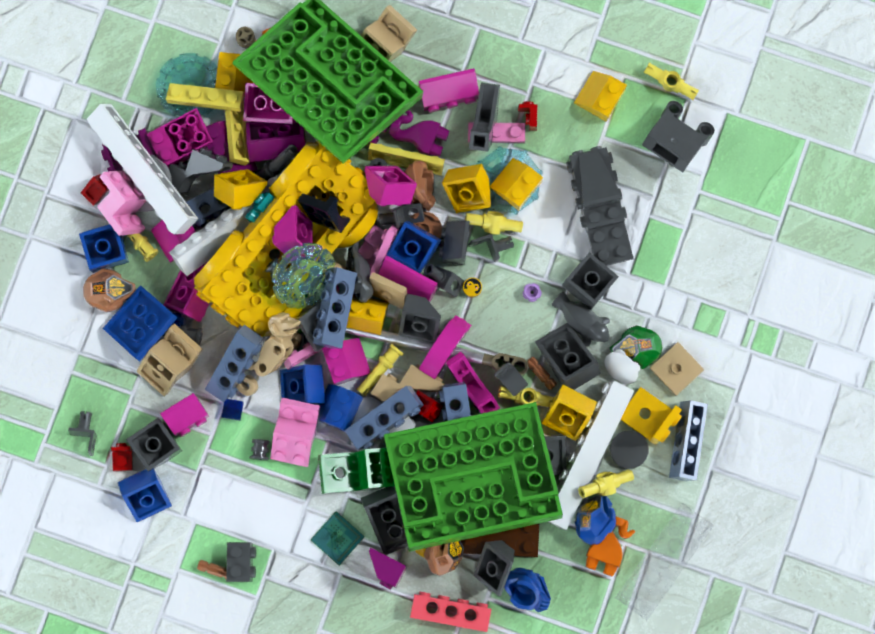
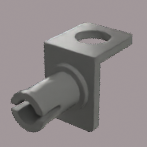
(401, 215)
(494, 246)
(444, 279)
(511, 379)
(84, 431)

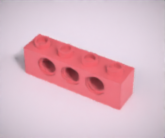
(420, 612)

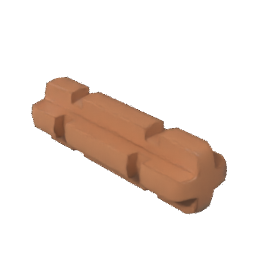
(541, 373)
(212, 569)

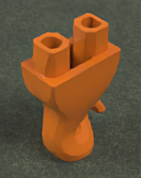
(609, 550)

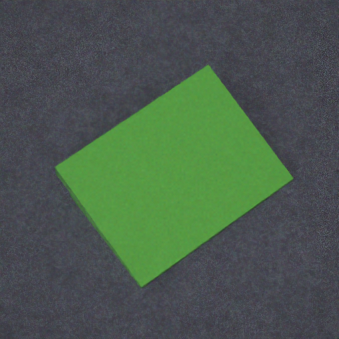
(328, 78)
(473, 476)

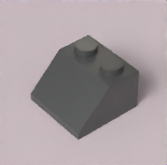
(455, 242)
(590, 280)
(419, 319)
(154, 445)
(495, 565)

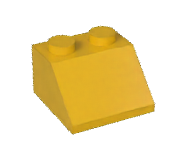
(228, 75)
(600, 95)
(516, 183)
(238, 188)
(467, 188)
(367, 316)
(569, 412)

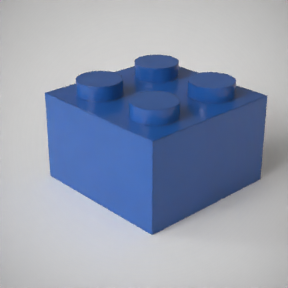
(103, 248)

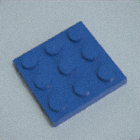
(140, 323)

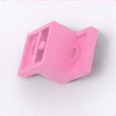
(122, 203)
(294, 432)

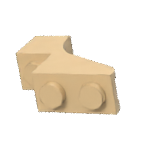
(418, 380)

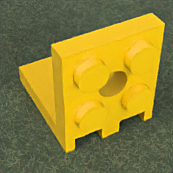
(660, 419)

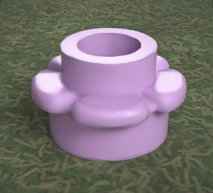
(532, 287)

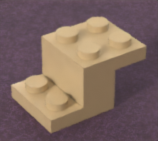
(389, 33)
(169, 360)

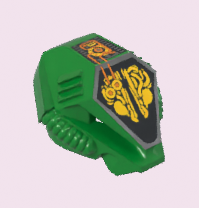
(640, 345)

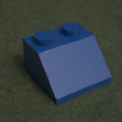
(413, 247)
(303, 384)
(339, 407)
(144, 494)

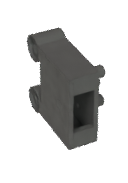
(676, 140)

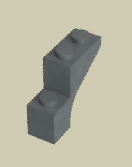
(485, 117)
(200, 163)

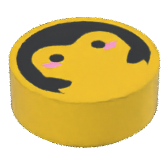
(472, 287)

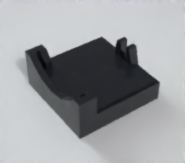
(323, 212)

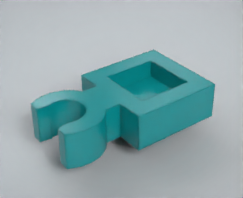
(260, 205)

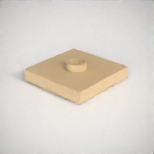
(388, 290)
(676, 369)

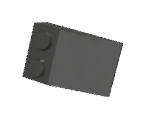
(568, 357)
(386, 519)

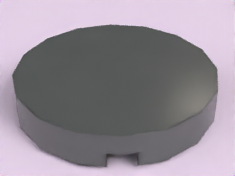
(629, 449)

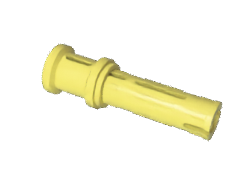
(145, 248)
(385, 362)

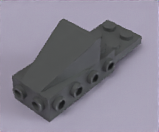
(600, 204)

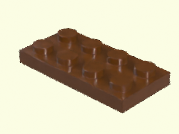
(522, 540)

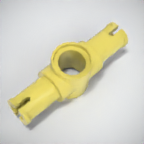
(662, 77)
(494, 222)
(541, 400)
(606, 483)

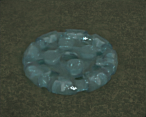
(183, 76)
(299, 267)

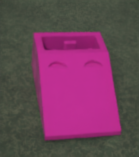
(179, 137)

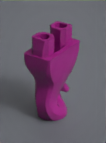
(421, 134)

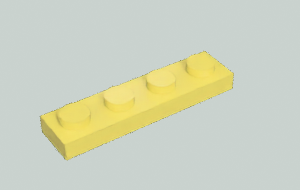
(205, 97)
(237, 137)
(404, 158)

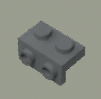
(240, 562)

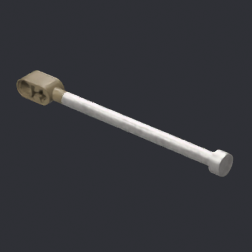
(471, 356)

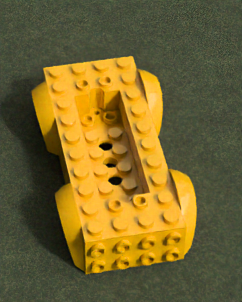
(236, 274)

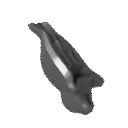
(356, 263)
(583, 320)

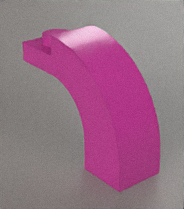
(444, 346)
(476, 390)

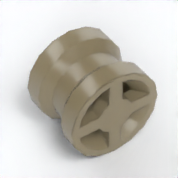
(245, 33)

